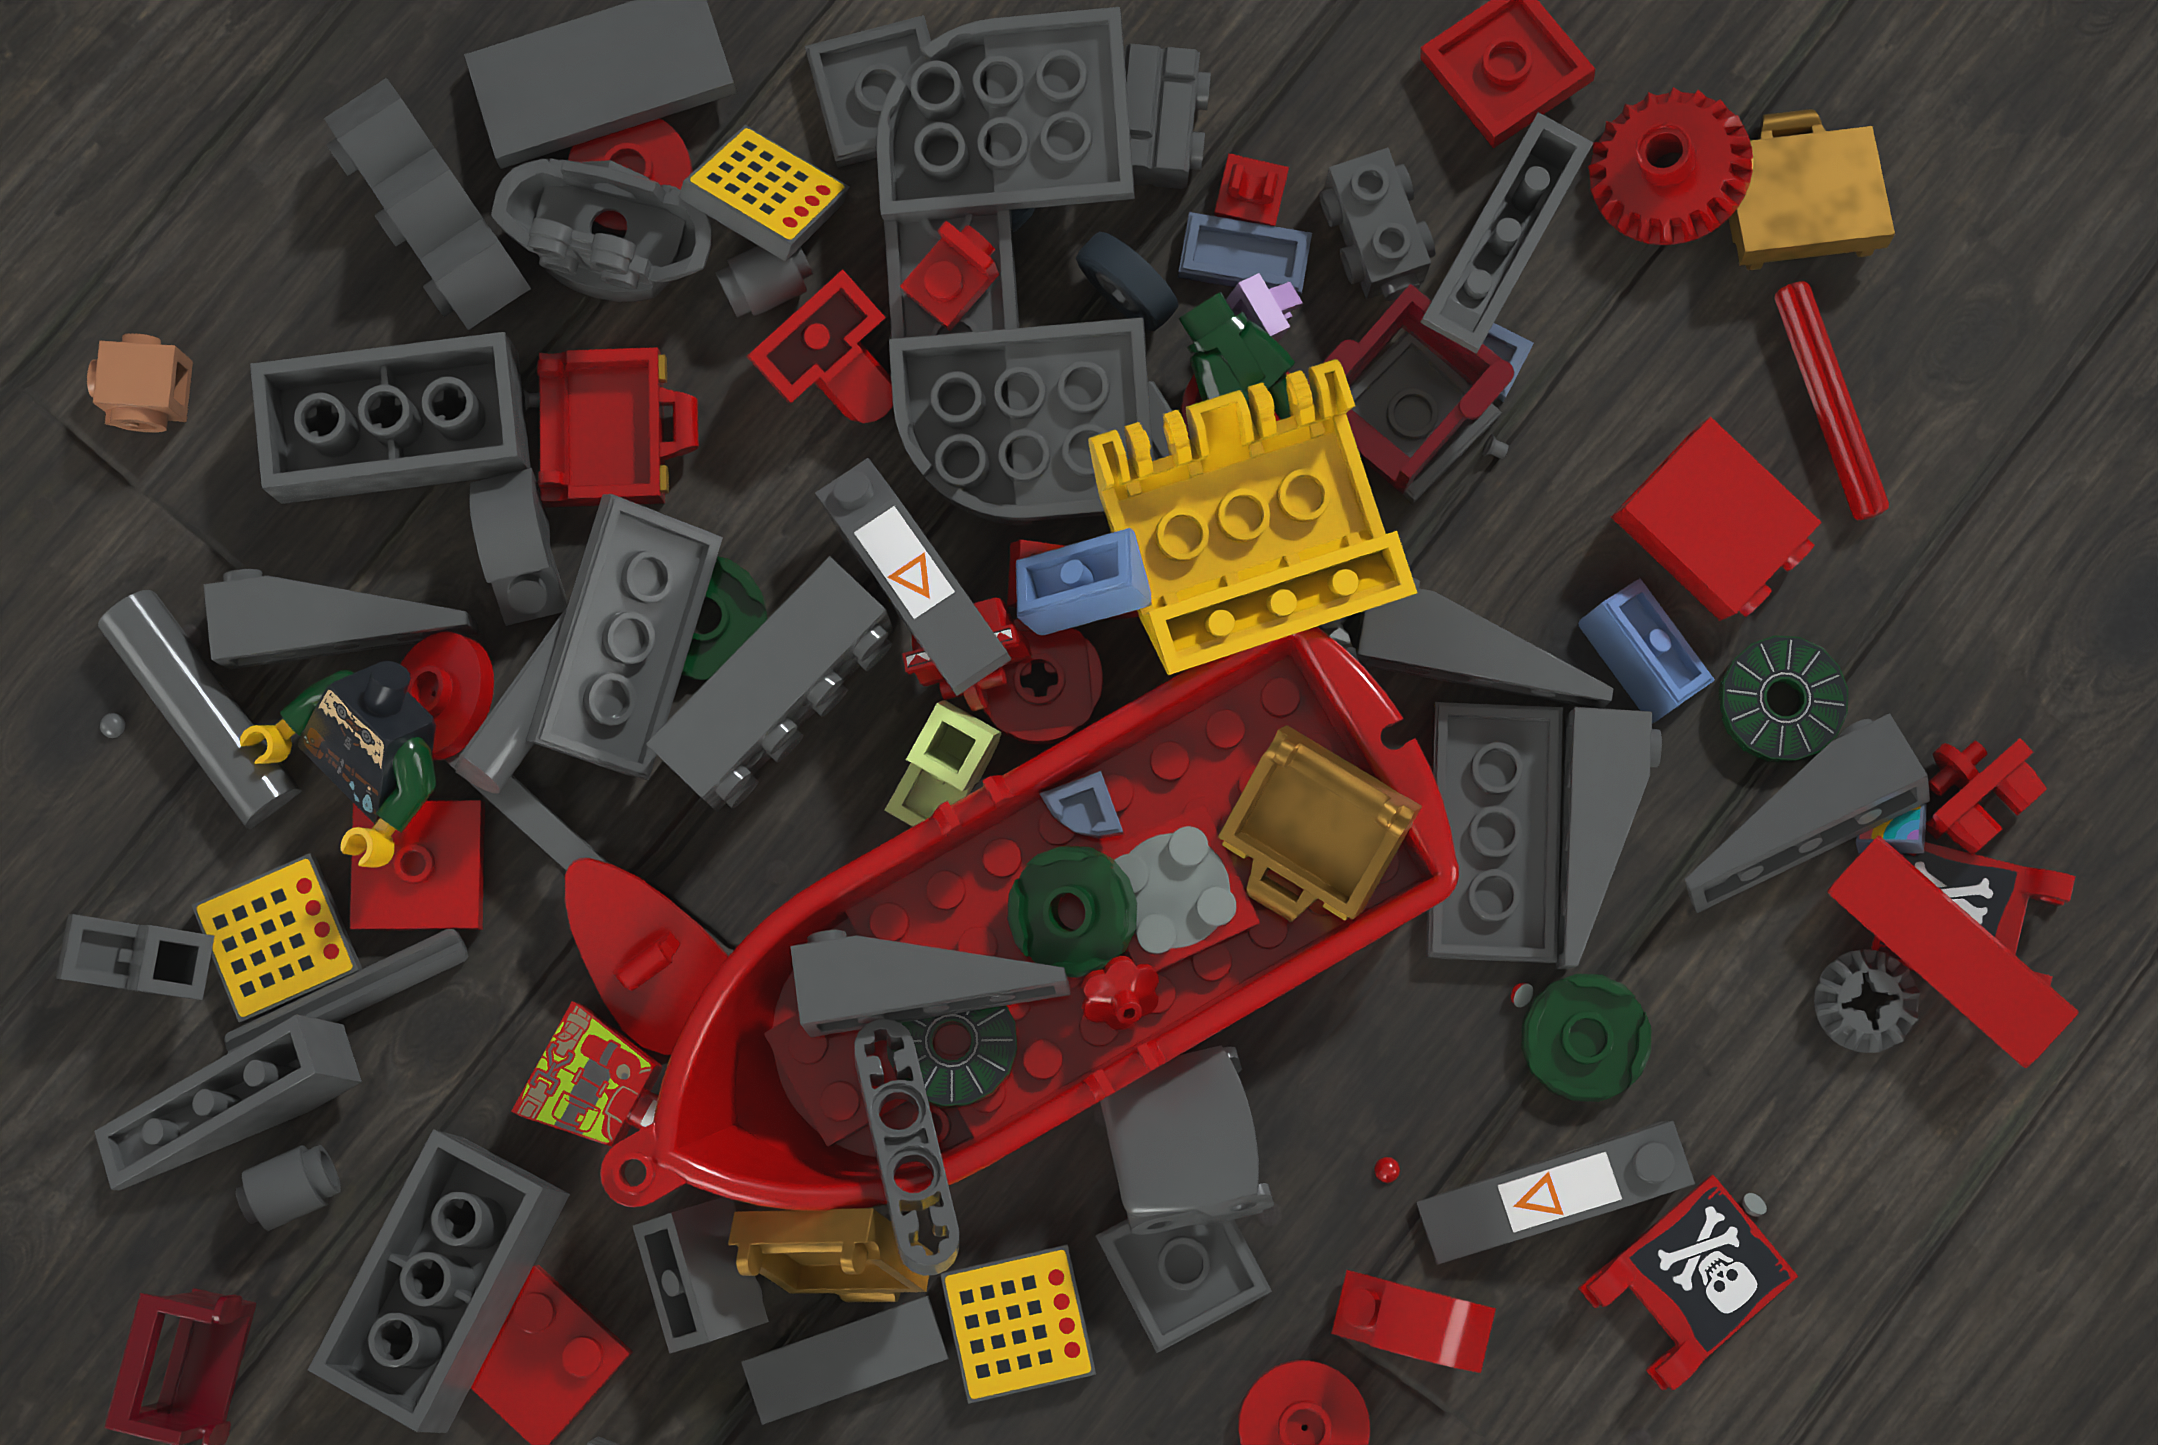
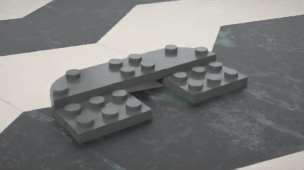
(970, 131)

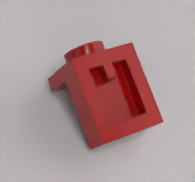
(952, 274)

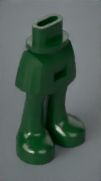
(1235, 354)

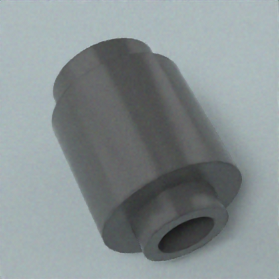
(762, 281)
(287, 1186)

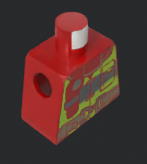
(591, 1081)

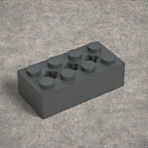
(361, 390)
(774, 686)
(400, 1290)

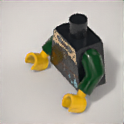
(368, 743)

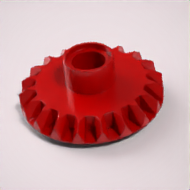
(1678, 200)

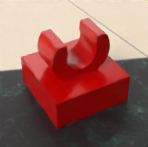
(1251, 190)

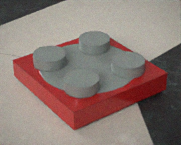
(1182, 889)

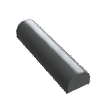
(196, 705)
(501, 739)

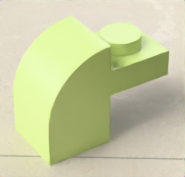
(944, 763)

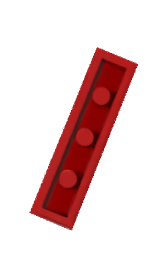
(1952, 952)

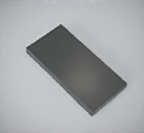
(597, 76)
(624, 637)
(1503, 808)

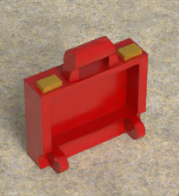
(608, 426)

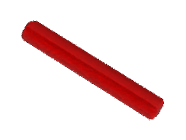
(1831, 400)

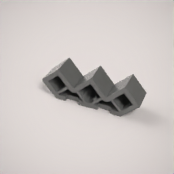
(424, 205)

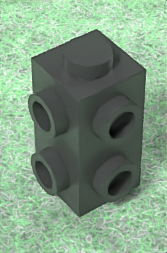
(1378, 226)

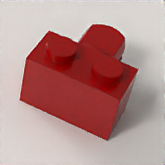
(825, 348)

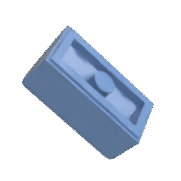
(1082, 583)
(1645, 650)

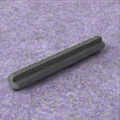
(364, 986)

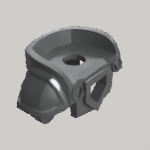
(552, 214)

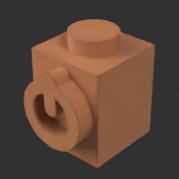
(140, 383)

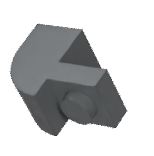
(515, 546)
(135, 957)

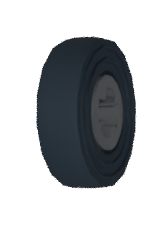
(1127, 280)

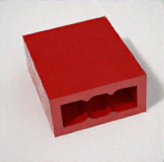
(1718, 521)

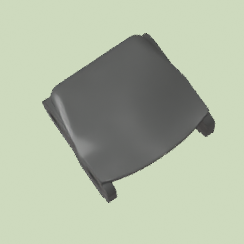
(1186, 1144)

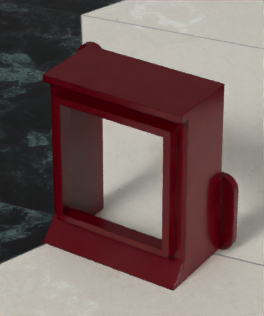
(1483, 370)
(198, 1373)

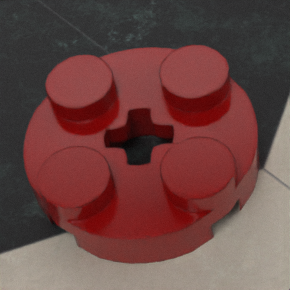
(1065, 706)

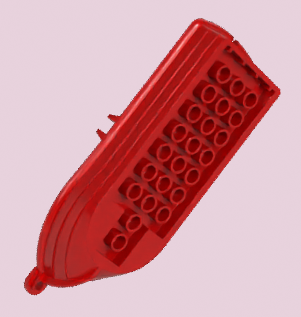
(782, 1115)

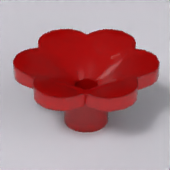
(1120, 992)

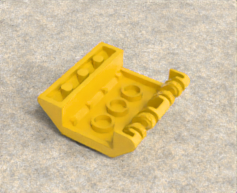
(1251, 519)

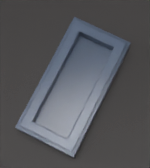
(1233, 250)

